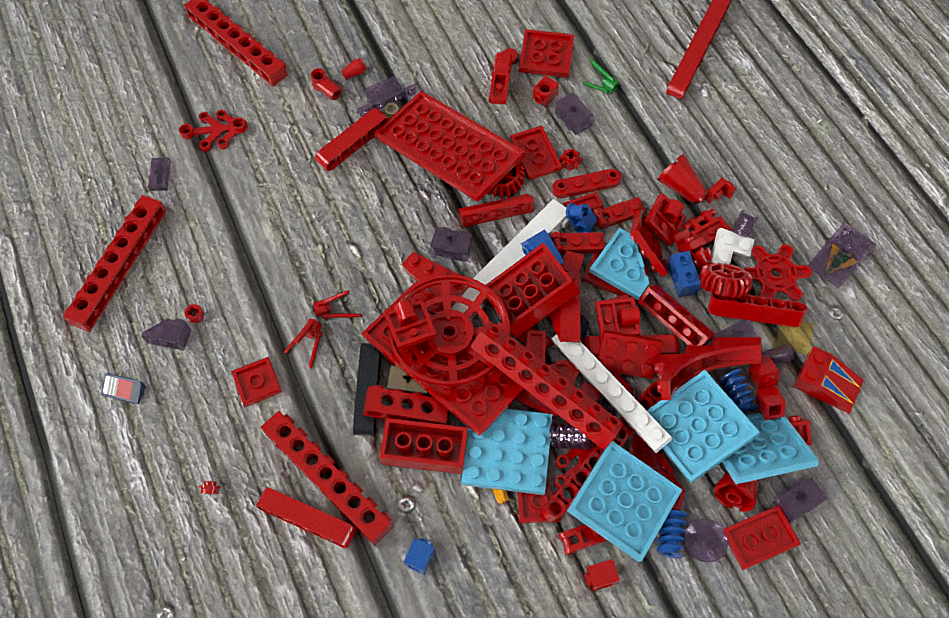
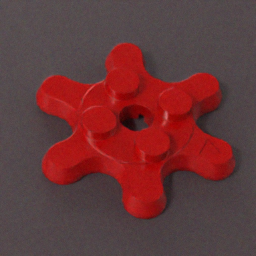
(781, 263)

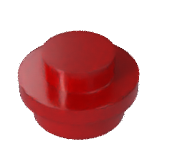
(209, 487)

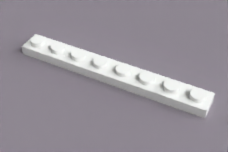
(615, 394)

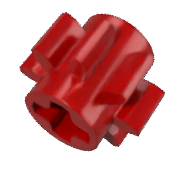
(570, 159)
(701, 256)

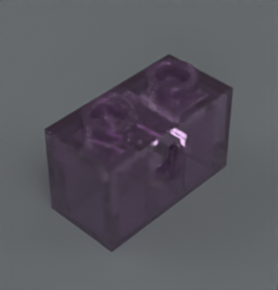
(573, 113)
(451, 244)
(810, 496)

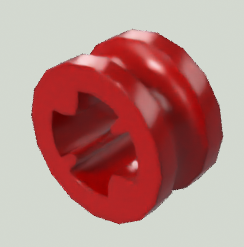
(188, 313)

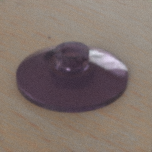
(710, 531)

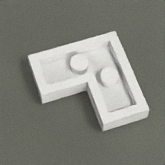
(729, 243)

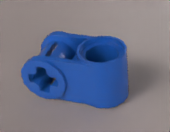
(581, 217)

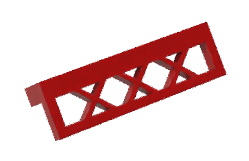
(496, 210)

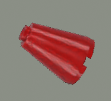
(683, 180)
(737, 495)

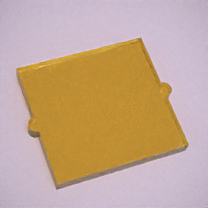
(797, 337)

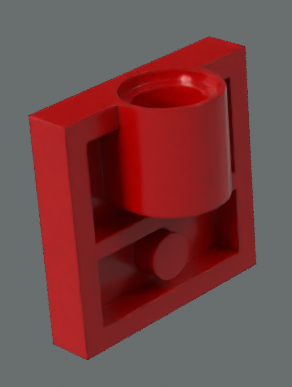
(665, 218)
(618, 316)
(410, 323)

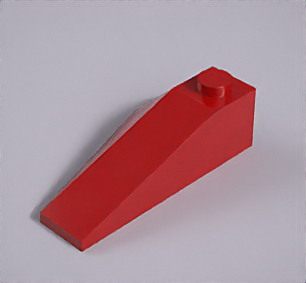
(567, 316)

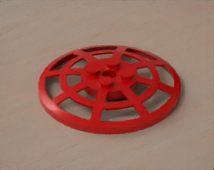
(453, 320)

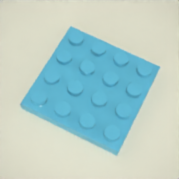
(702, 426)
(510, 453)
(772, 453)
(624, 501)

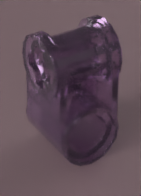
(744, 224)

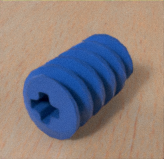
(736, 391)
(670, 536)

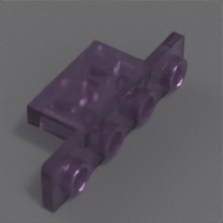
(384, 92)

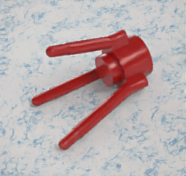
(323, 307)
(310, 330)

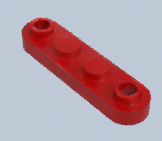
(586, 183)

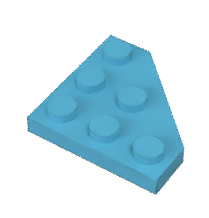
(622, 265)

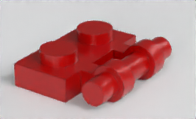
(709, 229)

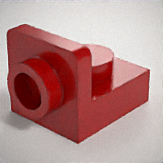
(720, 188)
(686, 242)
(802, 426)

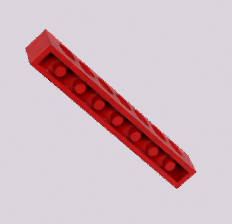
(237, 41)
(133, 235)
(547, 385)
(372, 531)

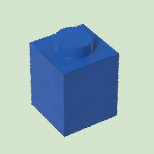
(419, 555)

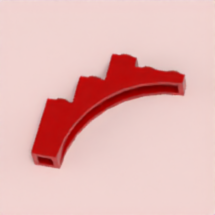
(722, 352)

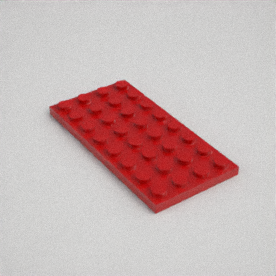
(450, 145)
(474, 403)

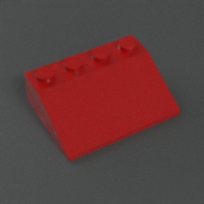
(532, 289)

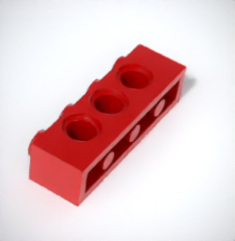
(675, 317)
(375, 408)

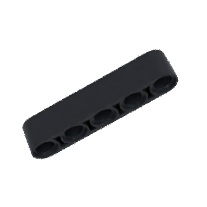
(368, 376)

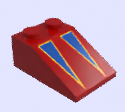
(828, 380)

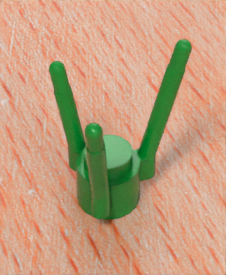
(609, 83)

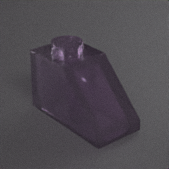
(168, 334)

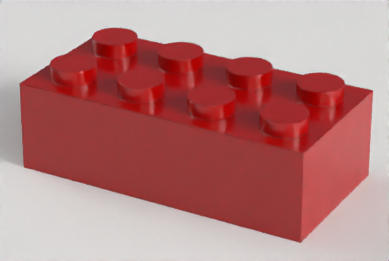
(423, 446)

